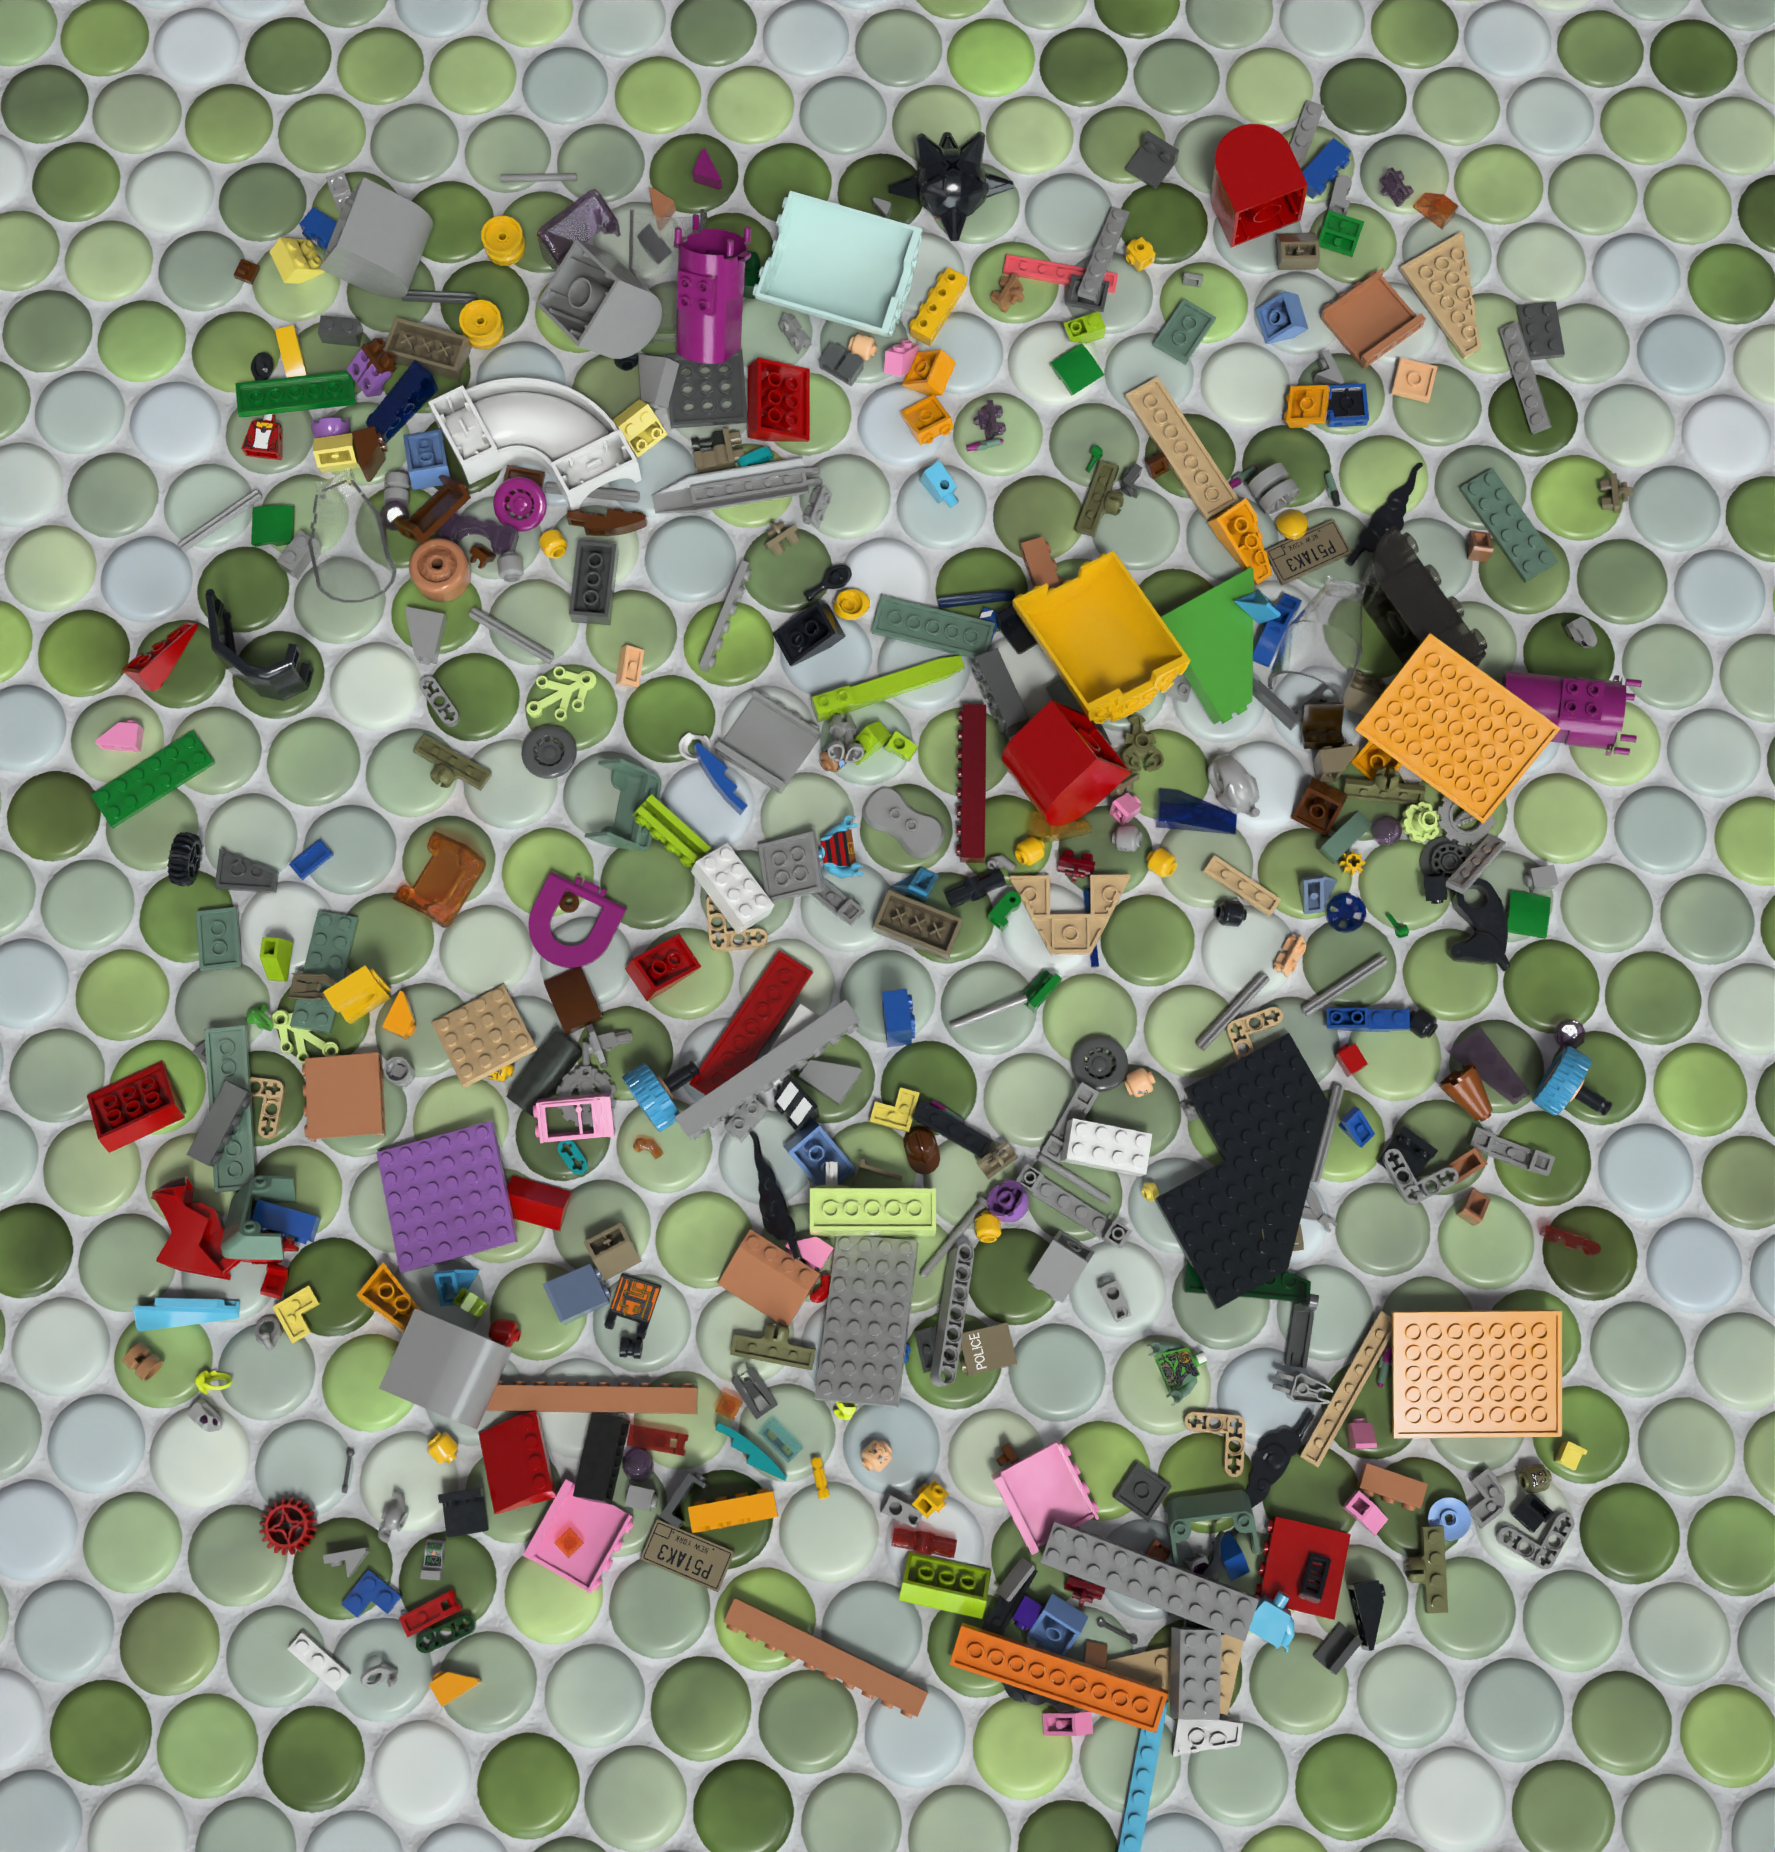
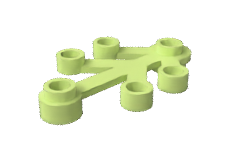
(563, 692)
(300, 1035)

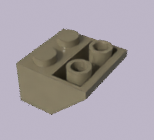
(1297, 251)
(1363, 693)
(1332, 762)
(612, 1251)

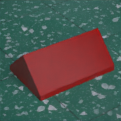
(538, 1202)

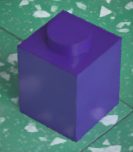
(1027, 1613)

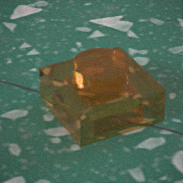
(729, 1406)
(569, 1542)

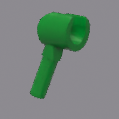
(1097, 452)
(1400, 931)

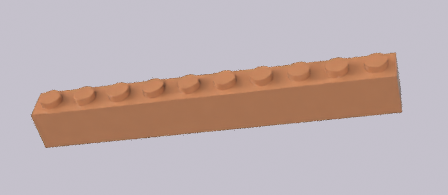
(594, 1399)
(826, 1657)

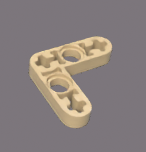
(728, 936)
(1246, 1030)
(268, 1099)
(1224, 1428)

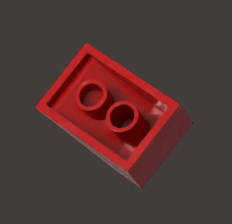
(662, 967)

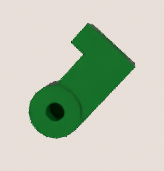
(1007, 905)

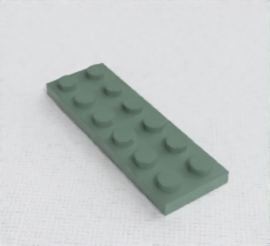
(1508, 525)
(932, 628)
(327, 955)

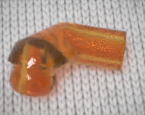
(648, 1144)

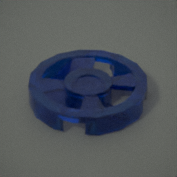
(1345, 912)

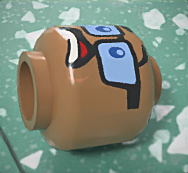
(829, 764)

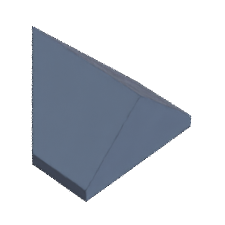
(1315, 893)

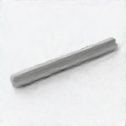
(601, 493)
(219, 520)
(511, 635)
(1344, 985)
(1233, 1011)
(1335, 1100)

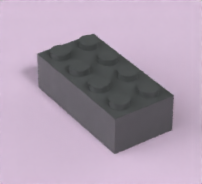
(594, 582)
(1000, 692)

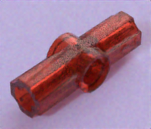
(924, 1542)

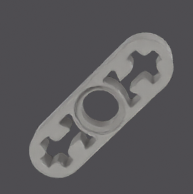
(438, 709)

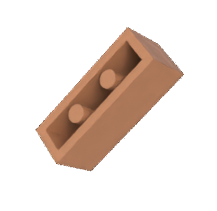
(1039, 563)
(1391, 1487)

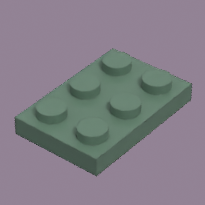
(1184, 331)
(218, 939)

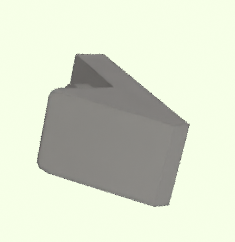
(1330, 373)
(352, 1558)

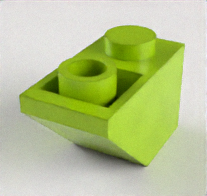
(1086, 328)
(872, 739)
(276, 958)

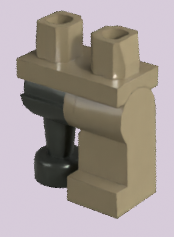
(721, 455)

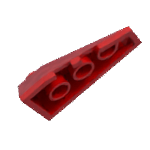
(156, 666)

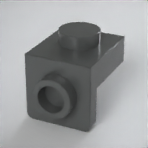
(1130, 478)

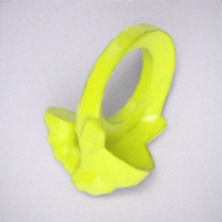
(204, 1379)
(845, 1410)

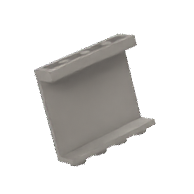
(768, 742)

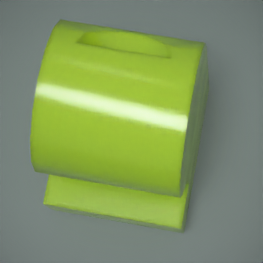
(901, 746)
(470, 1303)

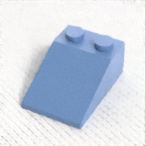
(426, 458)
(812, 1150)

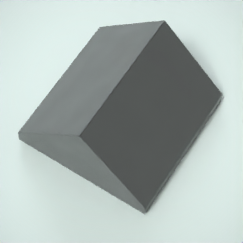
(1076, 301)

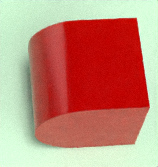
(1256, 183)
(1063, 763)

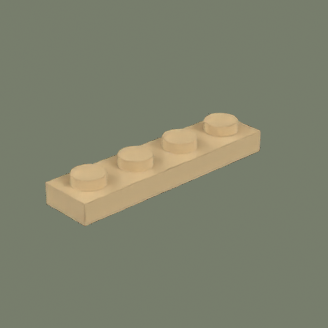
(1242, 886)

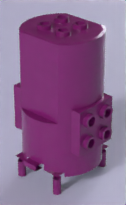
(710, 292)
(1583, 708)

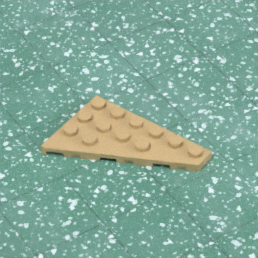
(1445, 289)
(1155, 1668)

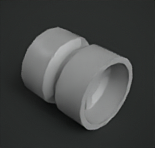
(396, 487)
(399, 1072)

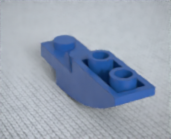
(1275, 630)
(1368, 1019)

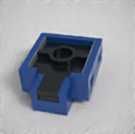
(1347, 405)

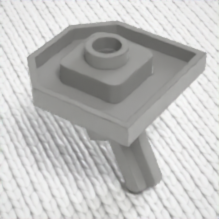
(605, 1043)

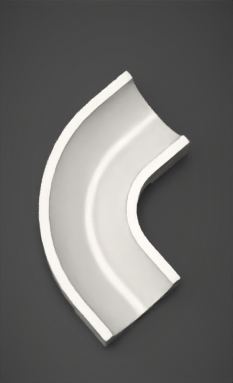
(537, 426)

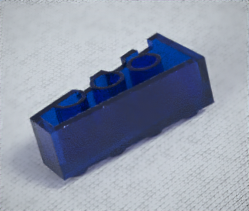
(403, 401)

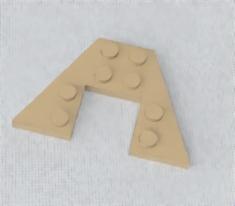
(1070, 932)

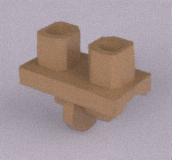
(1010, 294)

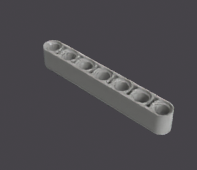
(946, 1322)

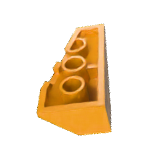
(1241, 537)

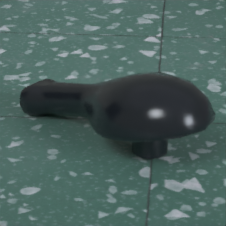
(262, 366)
(834, 579)

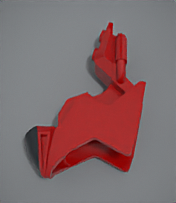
(197, 1233)

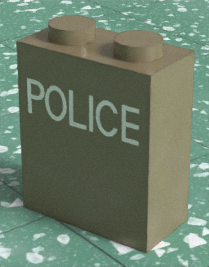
(987, 1349)

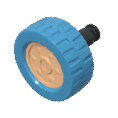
(1565, 1081)
(656, 1094)

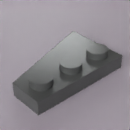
(243, 875)

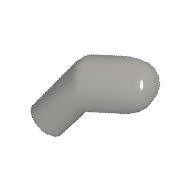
(1001, 862)

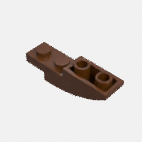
(614, 523)

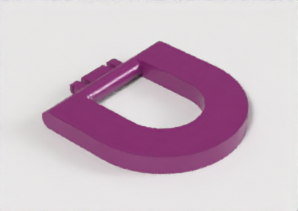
(600, 936)

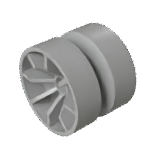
(1274, 488)

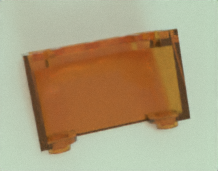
(444, 881)

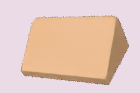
(629, 666)

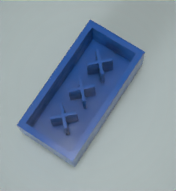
(898, 1017)

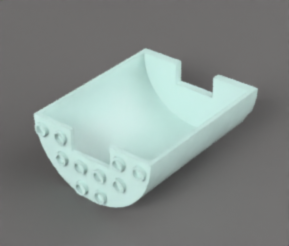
(840, 264)

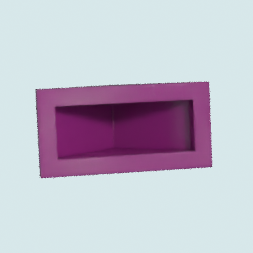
(705, 172)

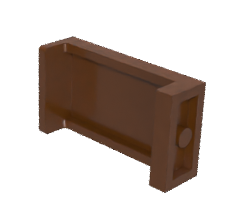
(434, 511)

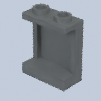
(669, 1512)

